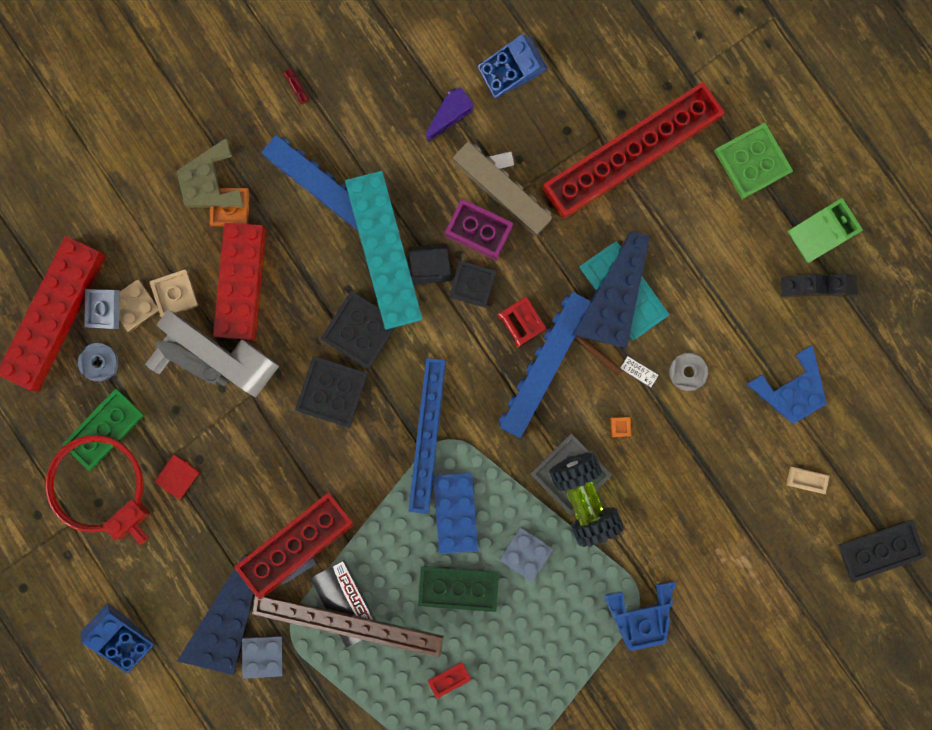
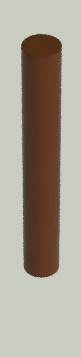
(599, 355)

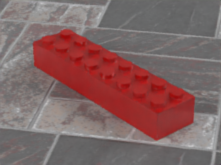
(51, 314)

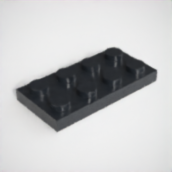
(881, 550)

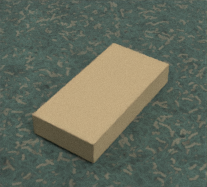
(807, 480)

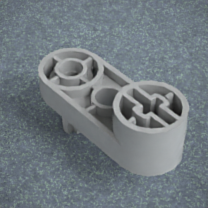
(243, 367)

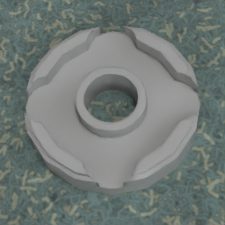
(677, 375)

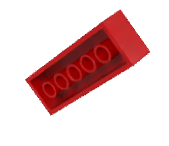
(239, 282)
(293, 546)

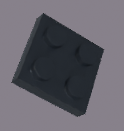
(472, 284)

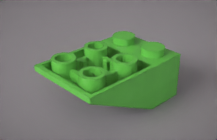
(825, 230)

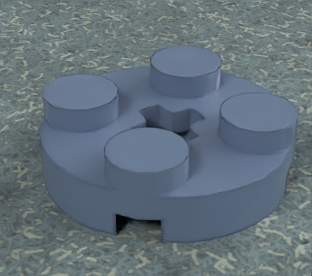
(90, 354)

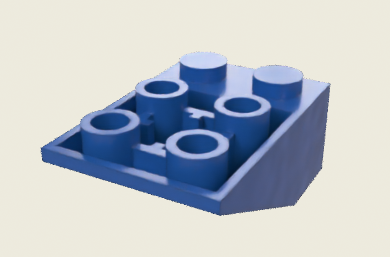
(512, 66)
(116, 638)

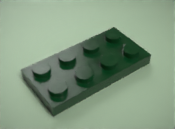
(458, 589)

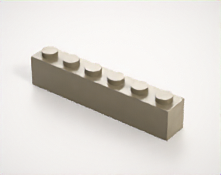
(502, 189)

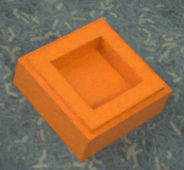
(620, 427)

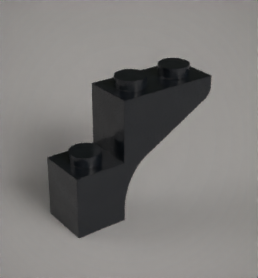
(819, 285)

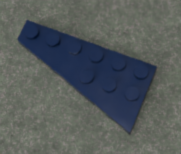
(614, 302)
(220, 634)

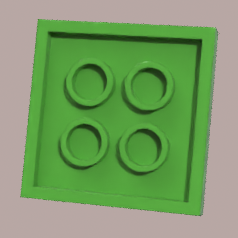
(753, 160)

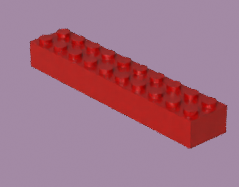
(633, 150)

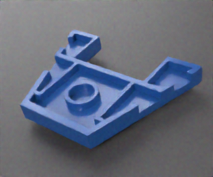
(799, 395)
(644, 625)

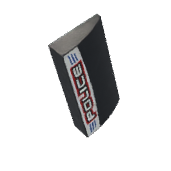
(342, 594)

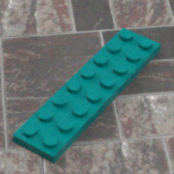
(383, 250)

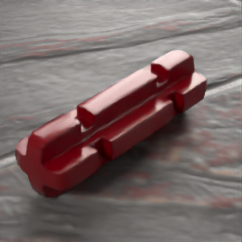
(296, 86)

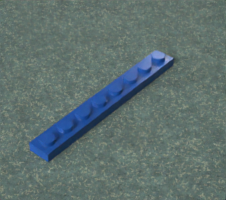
(427, 436)

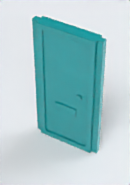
(648, 307)

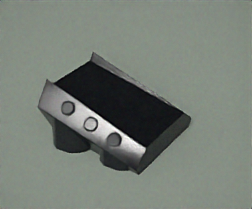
(429, 264)

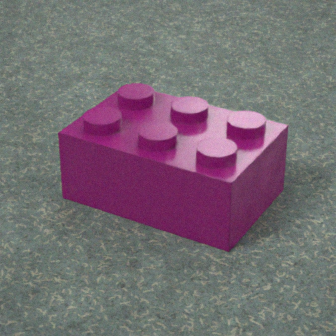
(478, 229)

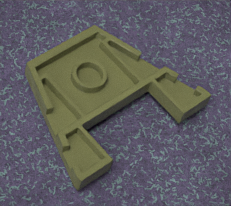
(200, 181)

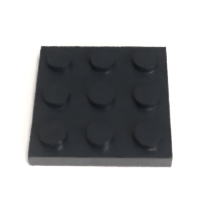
(358, 330)
(331, 392)

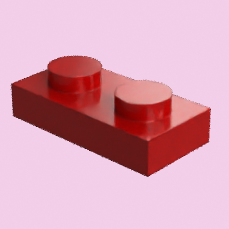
(449, 680)

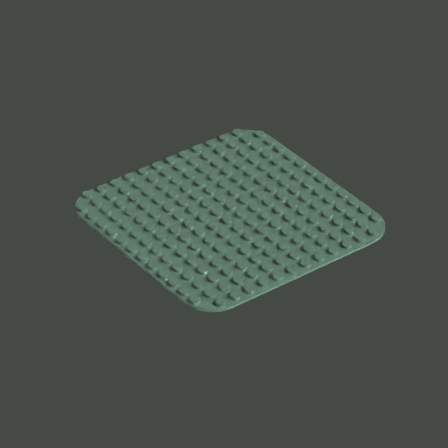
(520, 659)

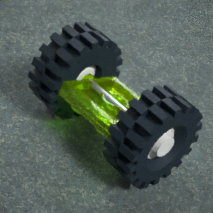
(593, 521)

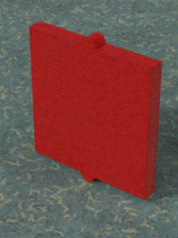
(177, 477)

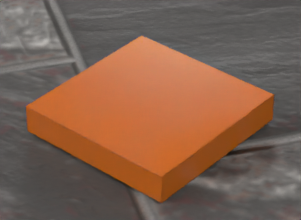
(231, 214)

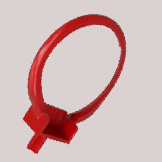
(126, 519)

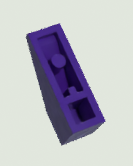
(452, 110)

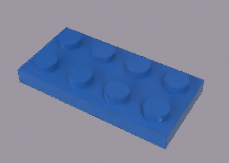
(455, 513)

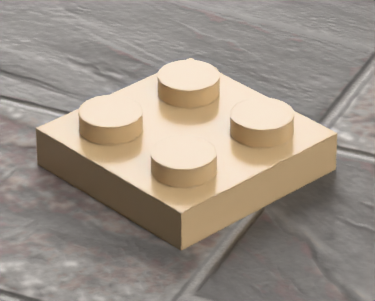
(174, 293)
(136, 306)

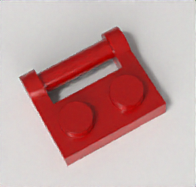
(527, 318)

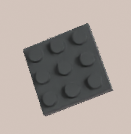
(567, 449)

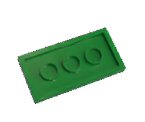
(110, 419)

